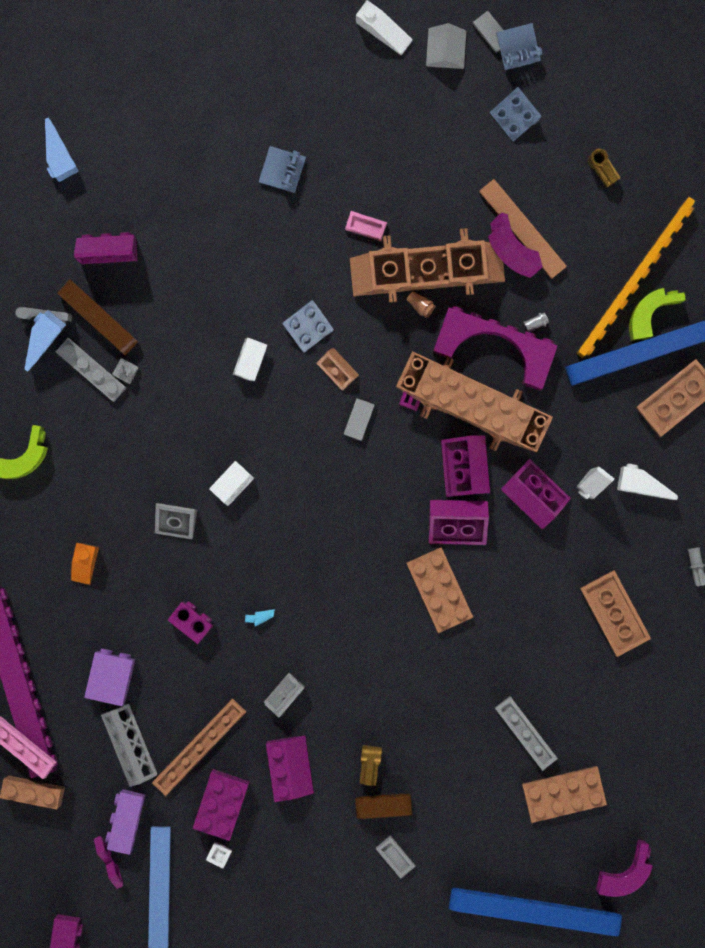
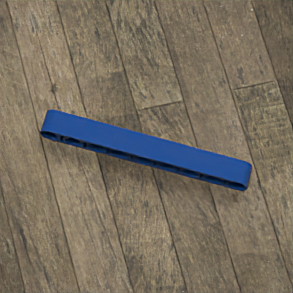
(636, 353)
(535, 912)

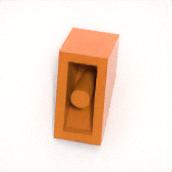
(83, 563)

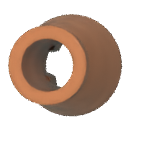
(421, 304)

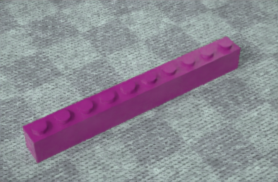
(18, 686)

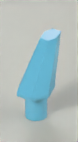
(260, 617)

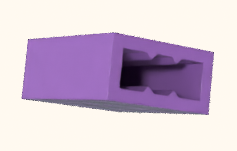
(110, 677)

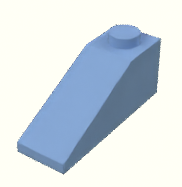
(57, 155)
(42, 335)

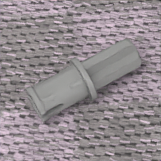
(697, 566)

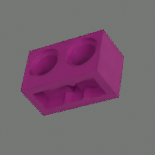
(187, 626)

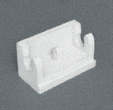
(250, 359)
(231, 483)

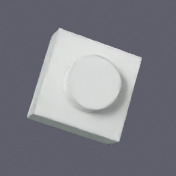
(219, 854)

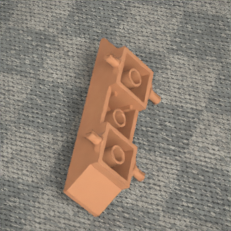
(426, 268)
(473, 402)

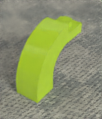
(641, 316)
(29, 460)

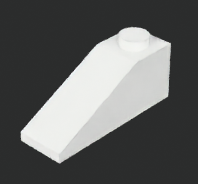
(382, 27)
(640, 482)
(594, 483)

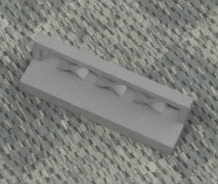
(117, 731)

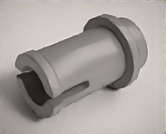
(536, 322)

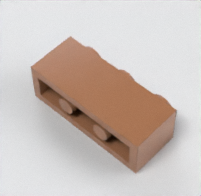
(32, 792)

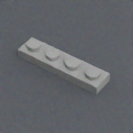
(91, 369)
(526, 733)

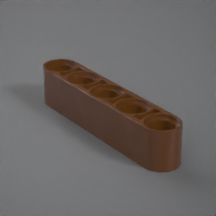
(97, 317)

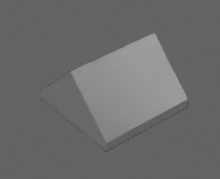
(446, 46)
(175, 521)

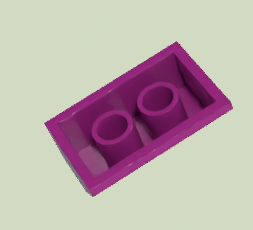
(106, 248)
(465, 466)
(536, 494)
(458, 522)
(289, 768)

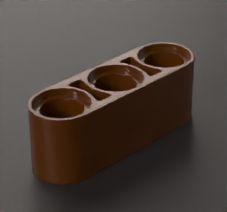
(383, 806)

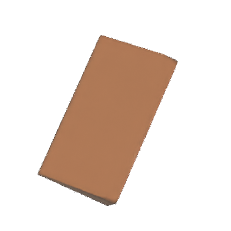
(337, 369)

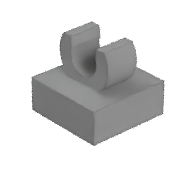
(125, 371)

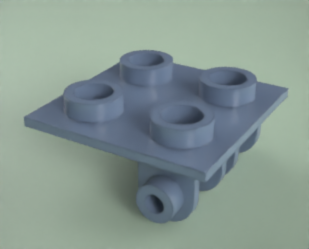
(518, 46)
(515, 114)
(282, 169)
(308, 326)

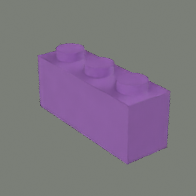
(125, 821)

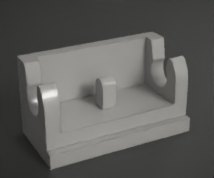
(284, 694)

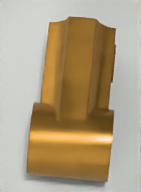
(605, 169)
(370, 760)

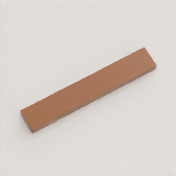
(522, 228)
(199, 747)

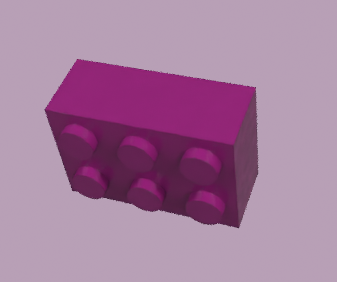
(221, 804)

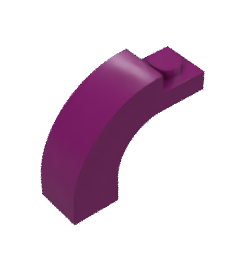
(510, 250)
(629, 880)

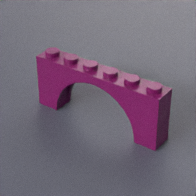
(535, 353)

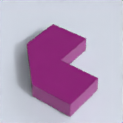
(112, 868)

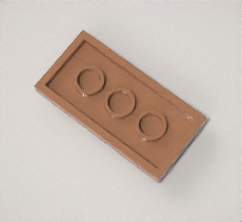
(675, 399)
(439, 590)
(615, 613)
(564, 794)

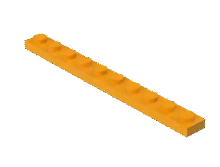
(642, 271)

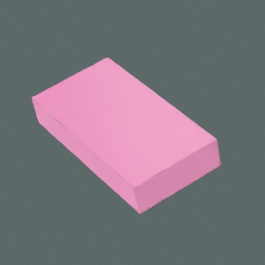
(366, 226)

